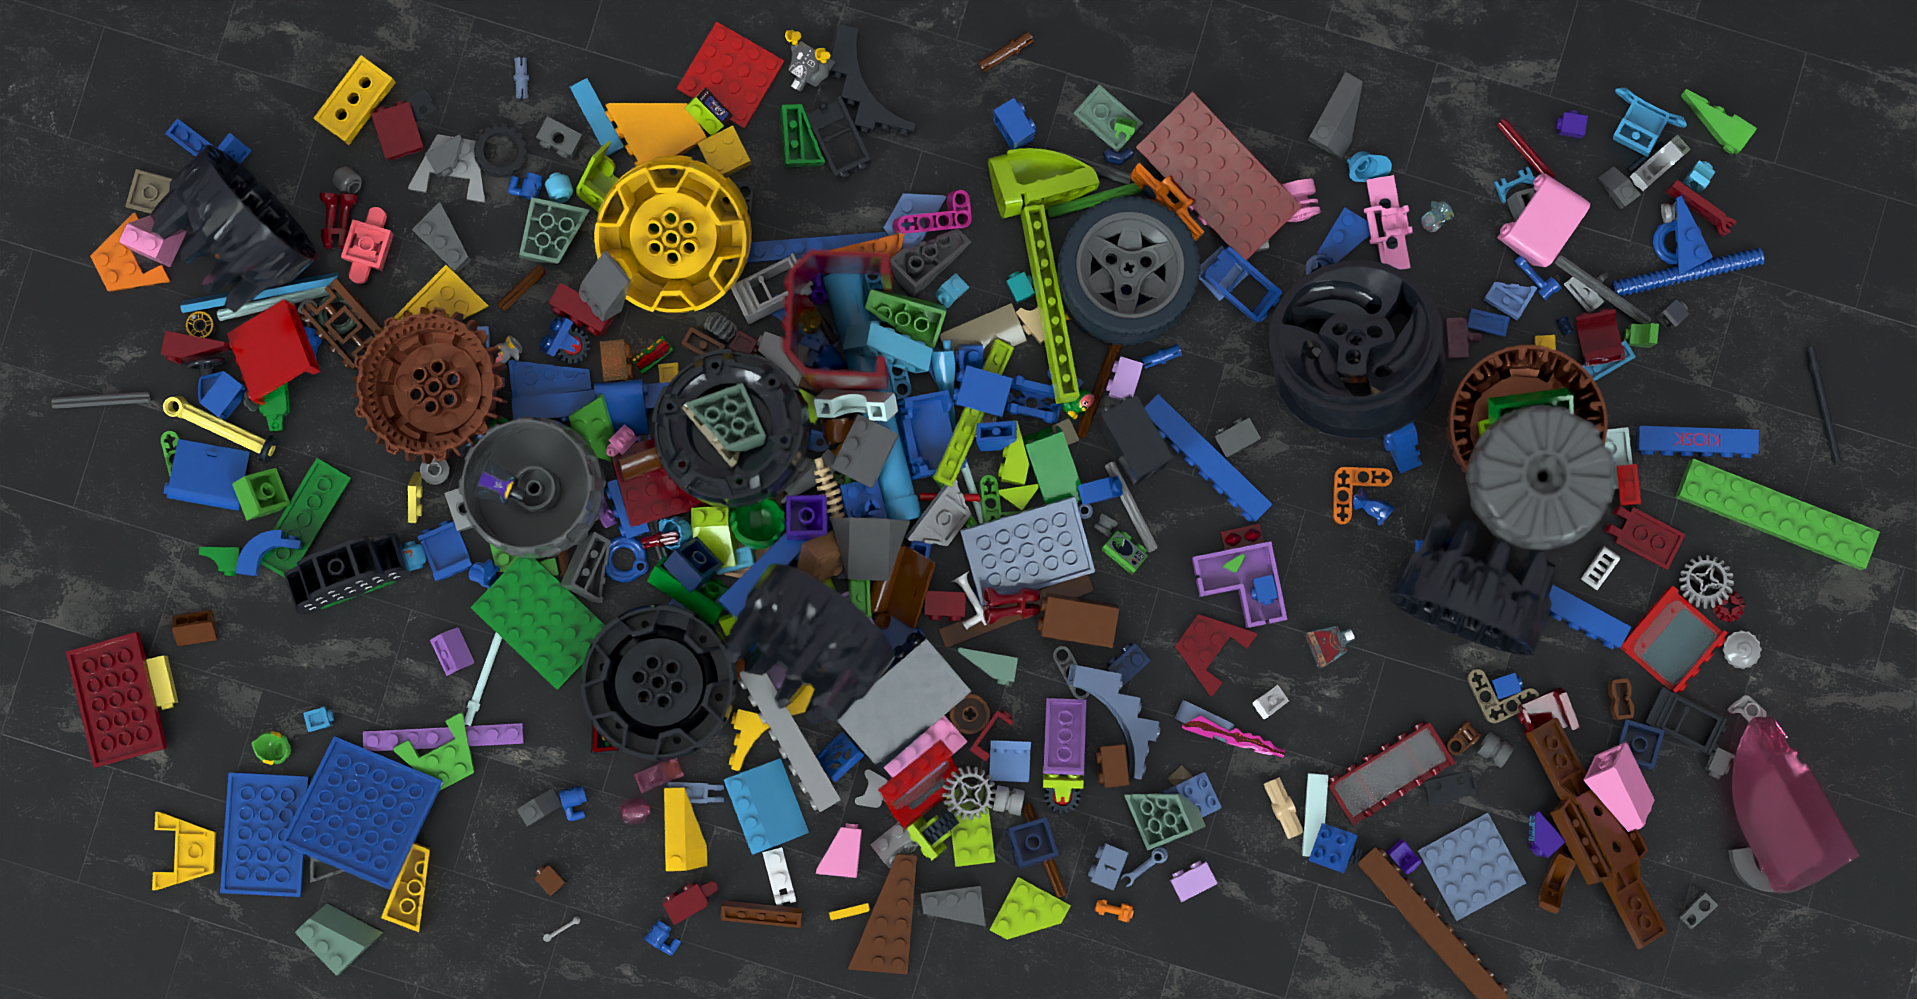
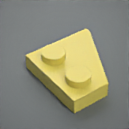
(414, 496)

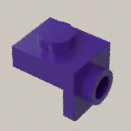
(1404, 857)

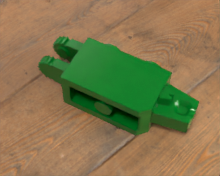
(276, 407)

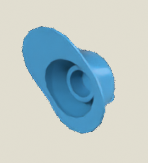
(1368, 166)

